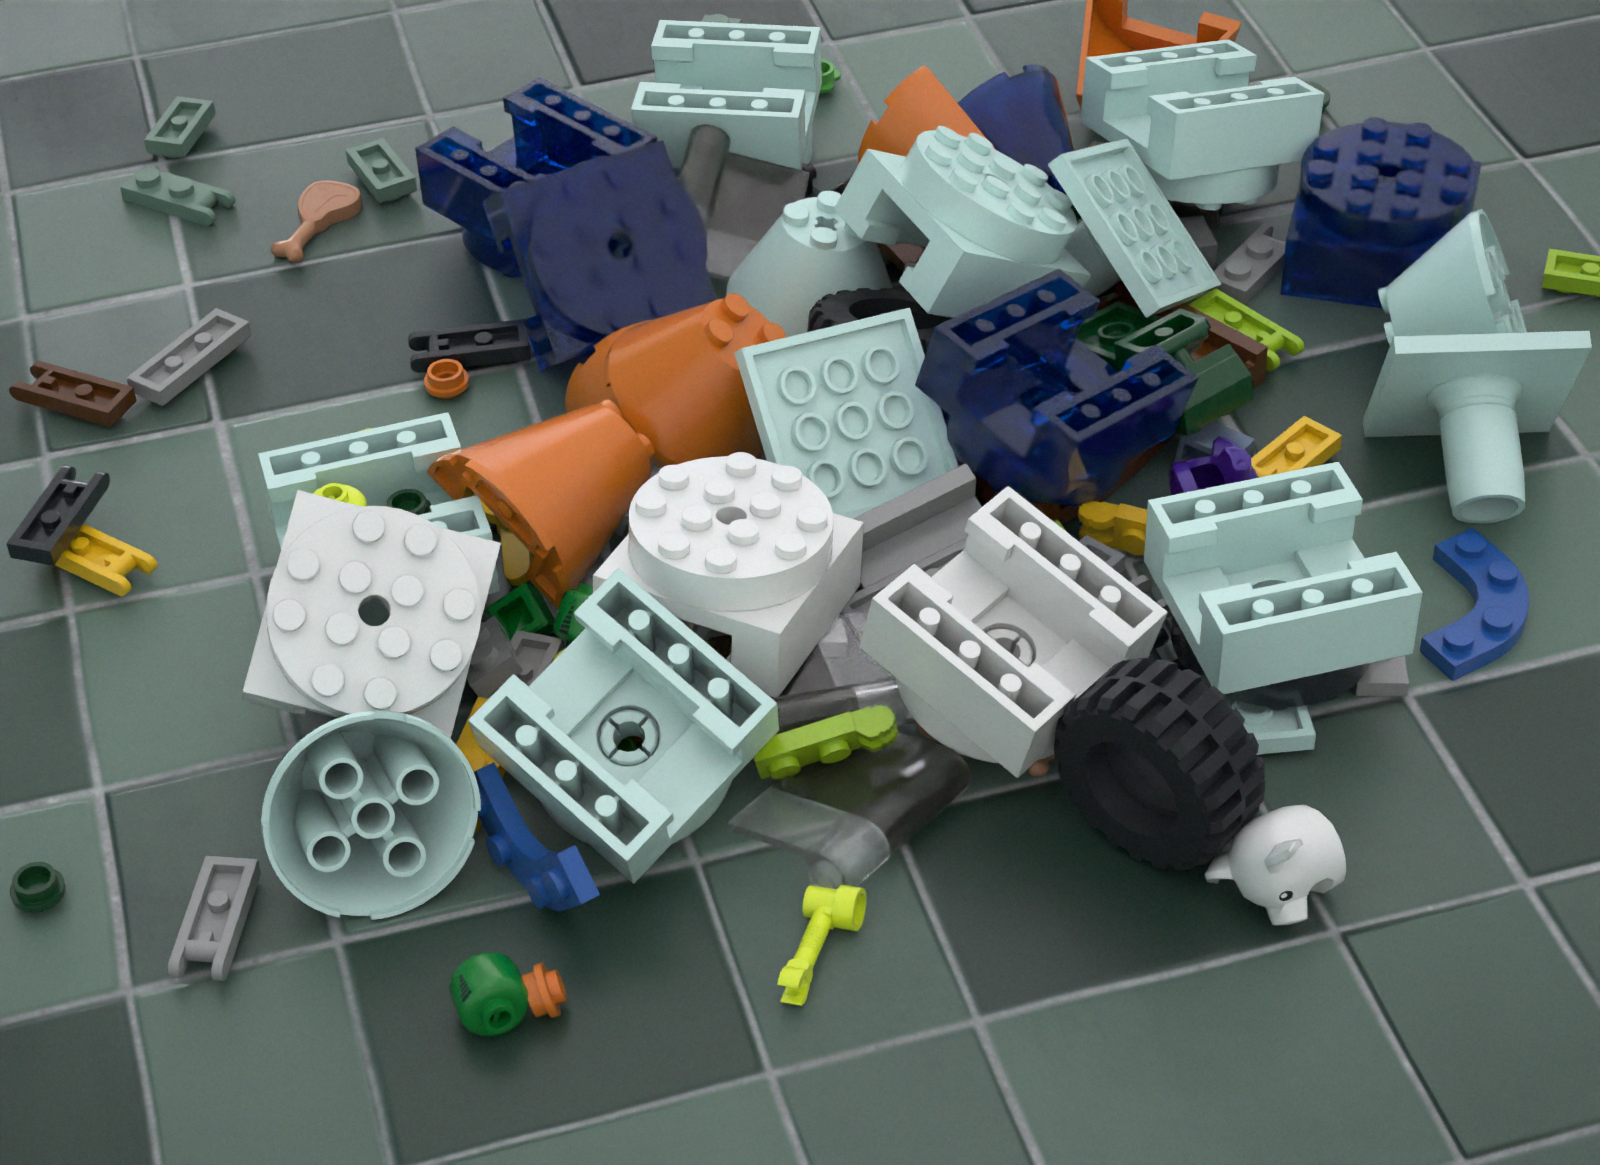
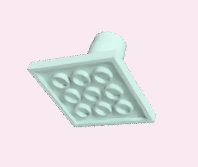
(1130, 229)
(1479, 399)
(849, 410)

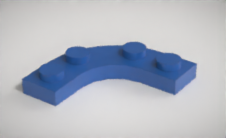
(1499, 607)
(550, 877)

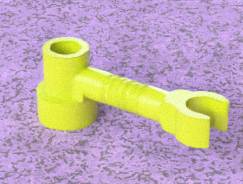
(828, 910)

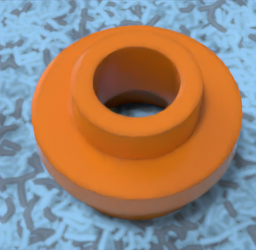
(446, 379)
(545, 991)

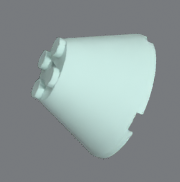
(802, 260)
(1454, 287)
(370, 815)

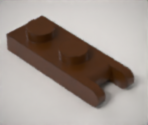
(75, 394)

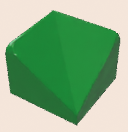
(523, 611)

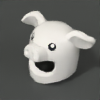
(1283, 859)

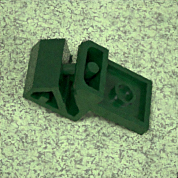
(1223, 378)

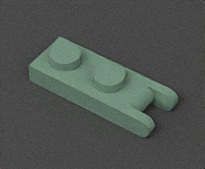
(175, 195)

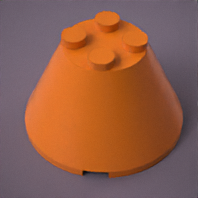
(683, 382)

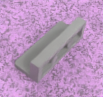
(917, 524)

